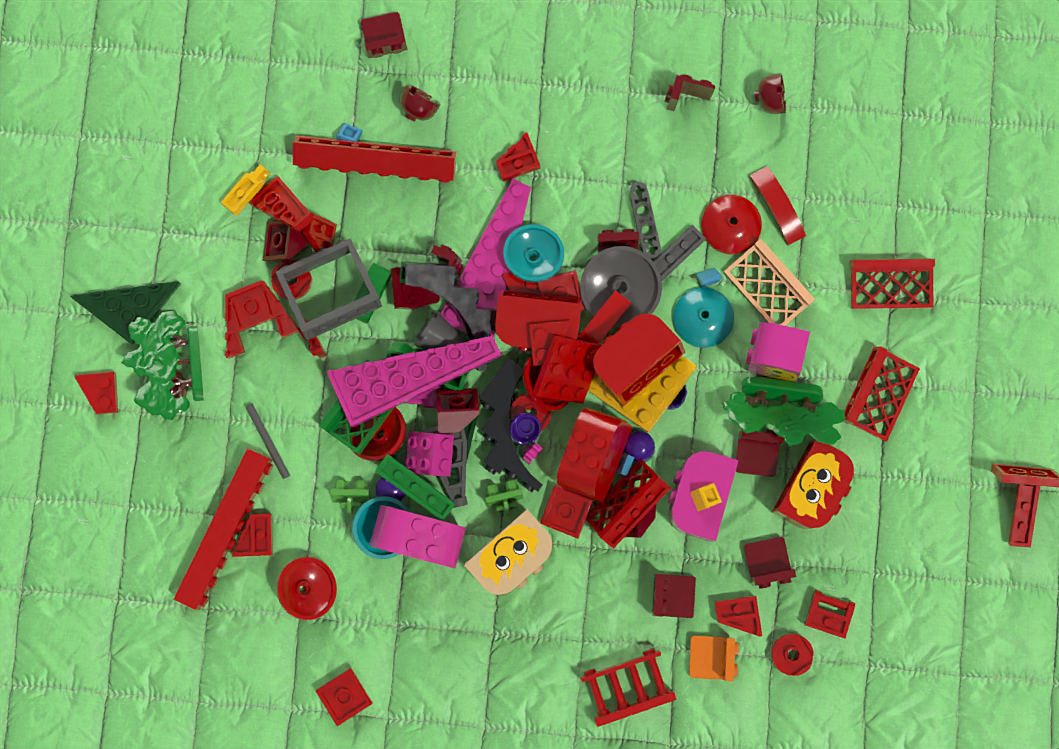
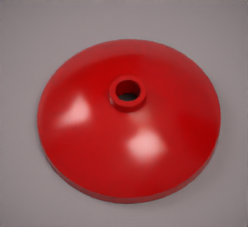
(728, 237)
(530, 378)
(392, 439)
(318, 586)

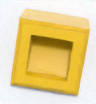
(706, 497)

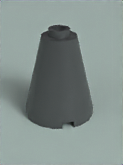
(437, 333)

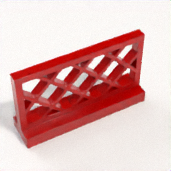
(896, 266)
(867, 382)
(632, 509)

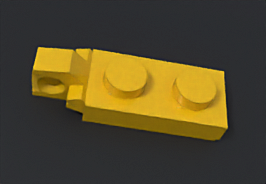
(245, 190)

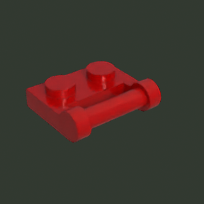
(828, 621)

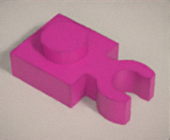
(531, 452)

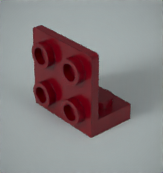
(673, 596)

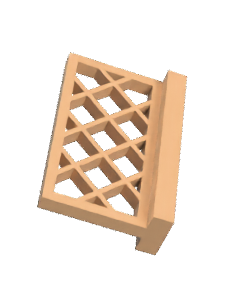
(781, 272)

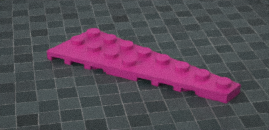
(487, 261)
(384, 384)

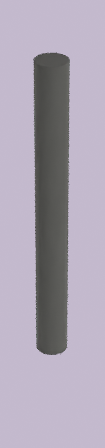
(268, 441)

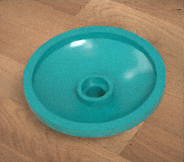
(533, 242)
(696, 329)
(365, 521)

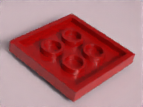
(567, 370)

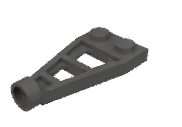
(460, 488)

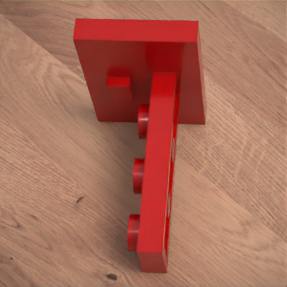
(1025, 498)

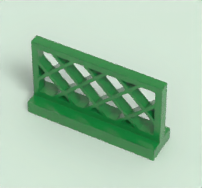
(336, 417)
(415, 487)

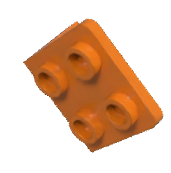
(713, 658)

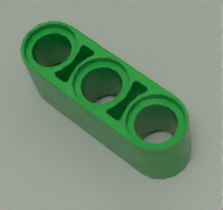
(380, 278)

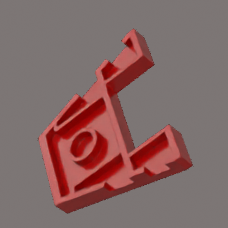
(250, 308)

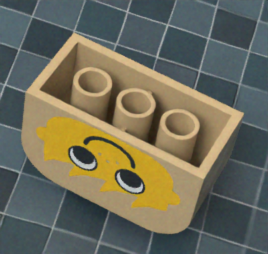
(512, 556)

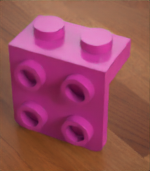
(429, 453)

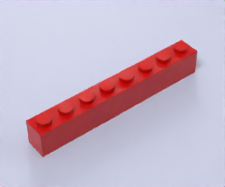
(374, 158)
(223, 530)

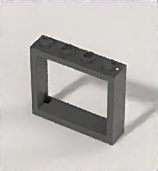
(338, 316)

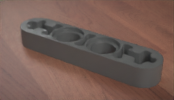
(646, 220)

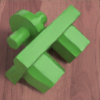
(350, 497)
(494, 498)

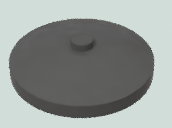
(623, 271)

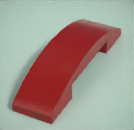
(779, 205)
(605, 318)

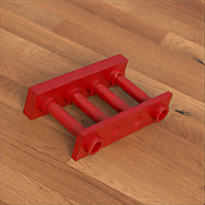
(643, 701)

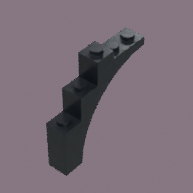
(463, 299)
(497, 428)

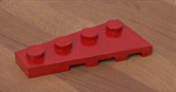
(282, 205)

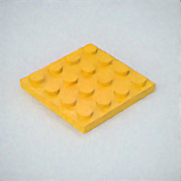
(653, 400)

